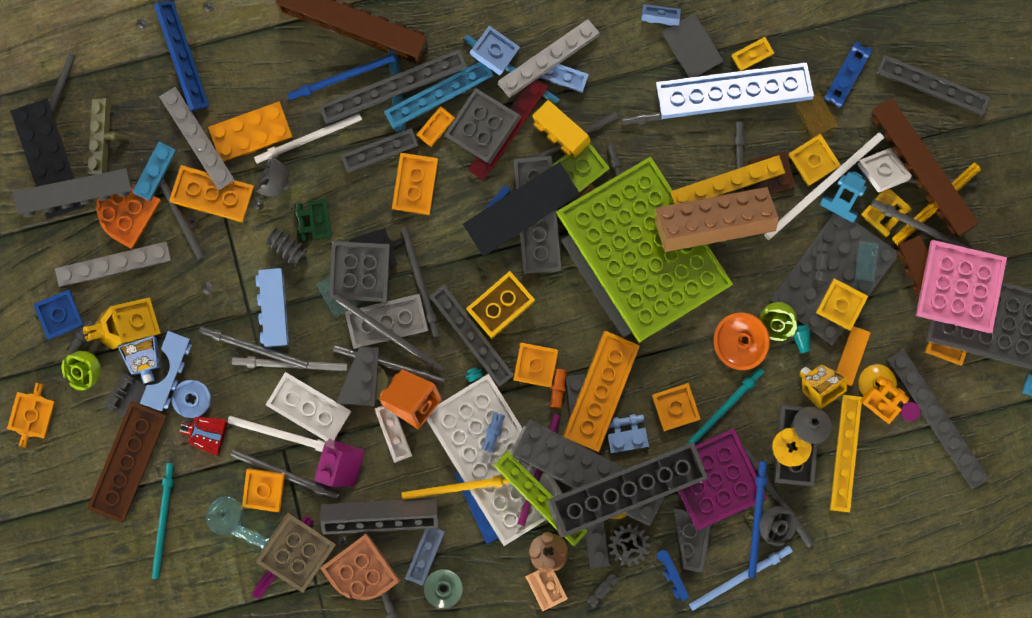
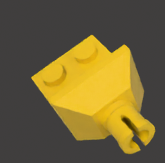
(124, 324)

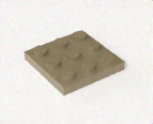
(295, 552)

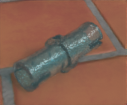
(251, 536)

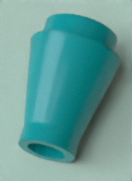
(802, 338)

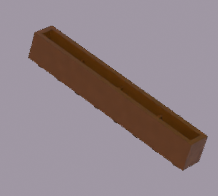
(924, 168)

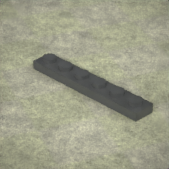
(933, 85)
(471, 336)

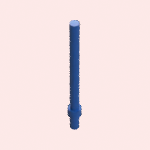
(307, 89)
(761, 482)

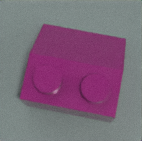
(339, 464)

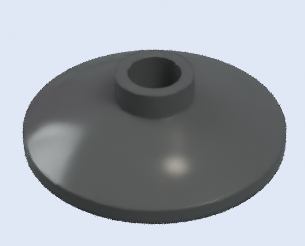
(806, 430)

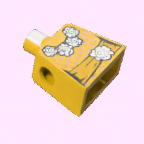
(822, 385)

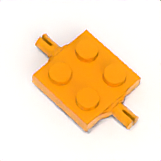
(31, 415)

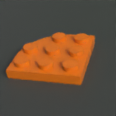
(126, 216)

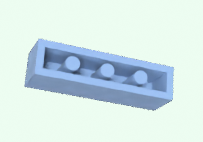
(273, 308)

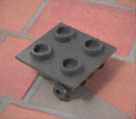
(125, 391)

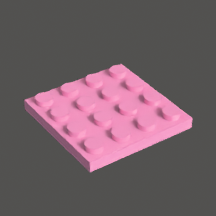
(961, 286)

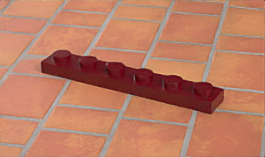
(523, 106)

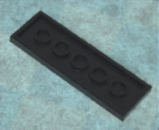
(521, 209)

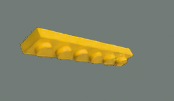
(730, 181)
(845, 453)

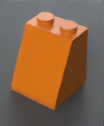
(410, 398)

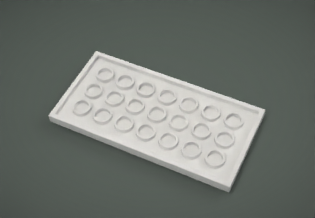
(461, 430)

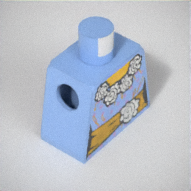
(142, 357)

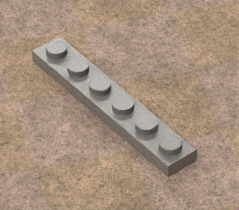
(548, 58)
(197, 138)
(113, 264)

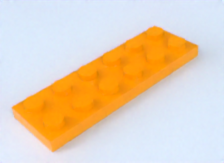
(601, 391)

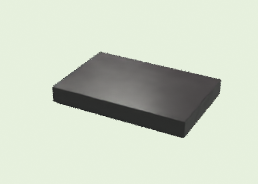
(692, 46)

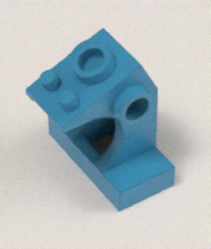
(853, 183)

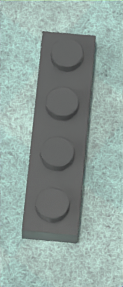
(379, 150)

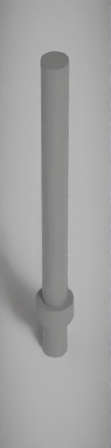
(252, 362)

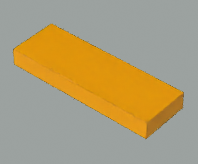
(853, 353)

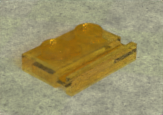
(815, 115)

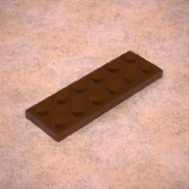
(127, 462)

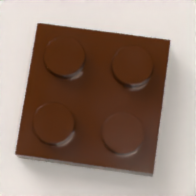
(779, 183)

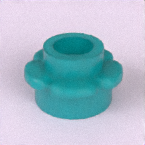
(473, 375)

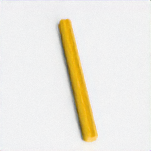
(930, 209)

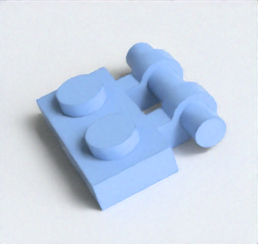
(629, 439)

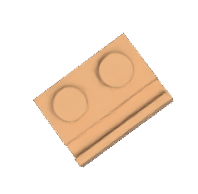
(546, 588)

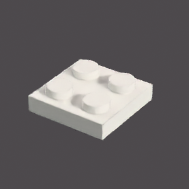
(884, 170)

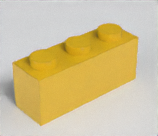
(561, 129)

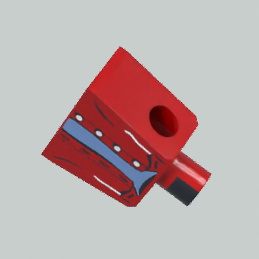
(206, 433)

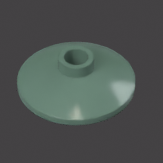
(443, 599)

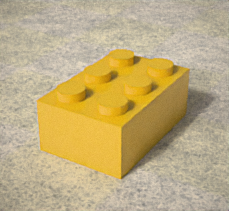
(500, 305)

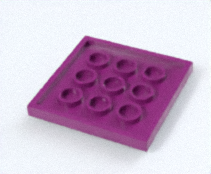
(728, 485)

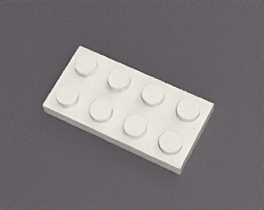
(308, 407)

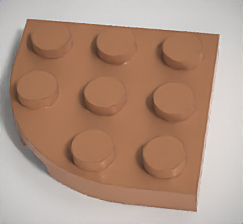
(360, 571)

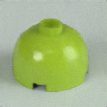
(779, 320)
(81, 369)

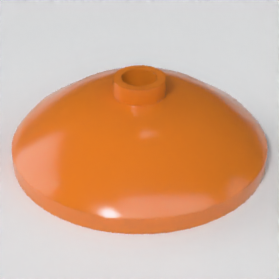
(730, 341)

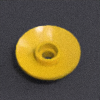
(869, 376)

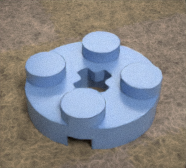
(180, 397)

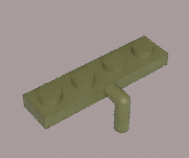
(100, 136)

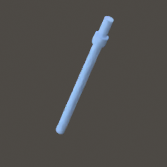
(773, 558)

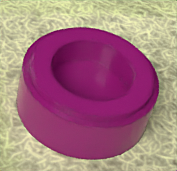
(910, 411)

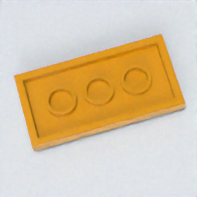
(250, 132)
(198, 191)

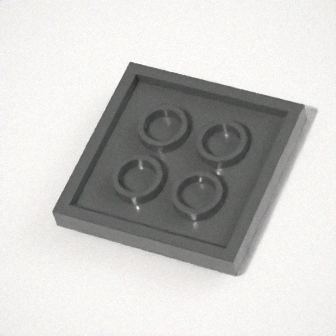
(482, 126)
(359, 271)

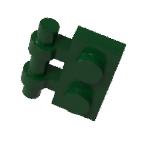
(319, 220)

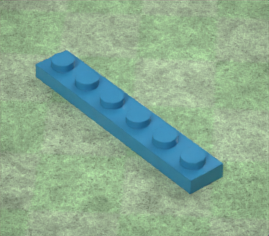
(438, 94)

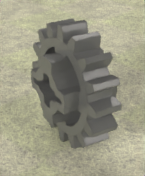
(632, 536)

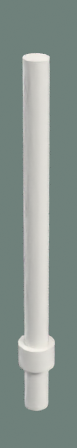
(274, 152)
(318, 445)

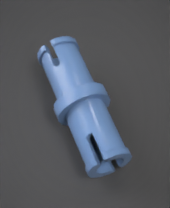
(493, 432)

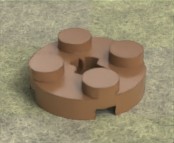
(548, 562)

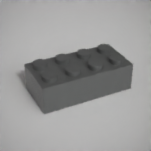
(797, 475)

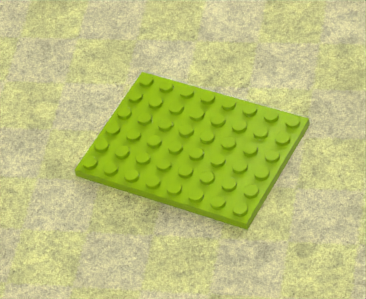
(623, 247)

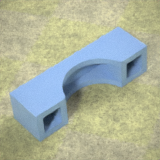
(174, 348)

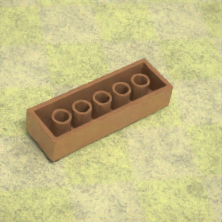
(716, 219)

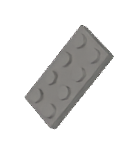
(401, 316)

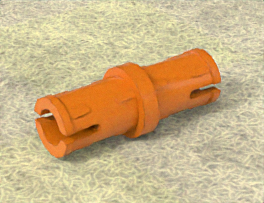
(558, 389)

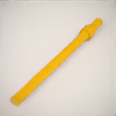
(496, 481)

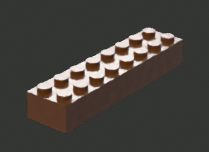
(359, 26)

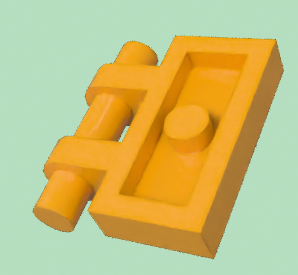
(880, 404)

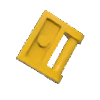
(875, 216)

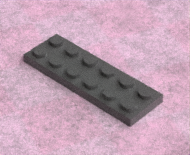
(540, 241)

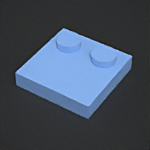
(494, 50)

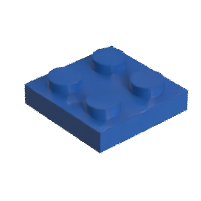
(58, 314)

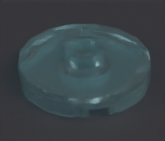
(231, 520)

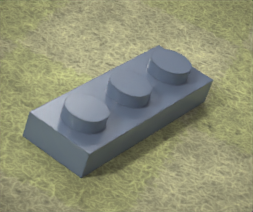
(424, 555)

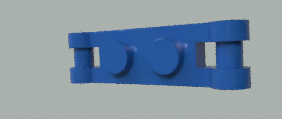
(847, 74)

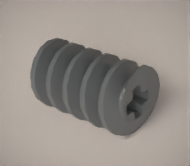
(286, 246)

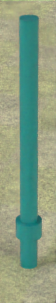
(748, 383)
(167, 483)

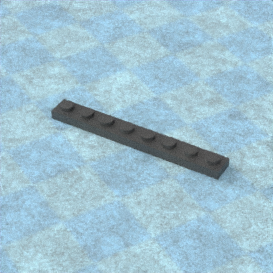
(393, 86)
(937, 419)

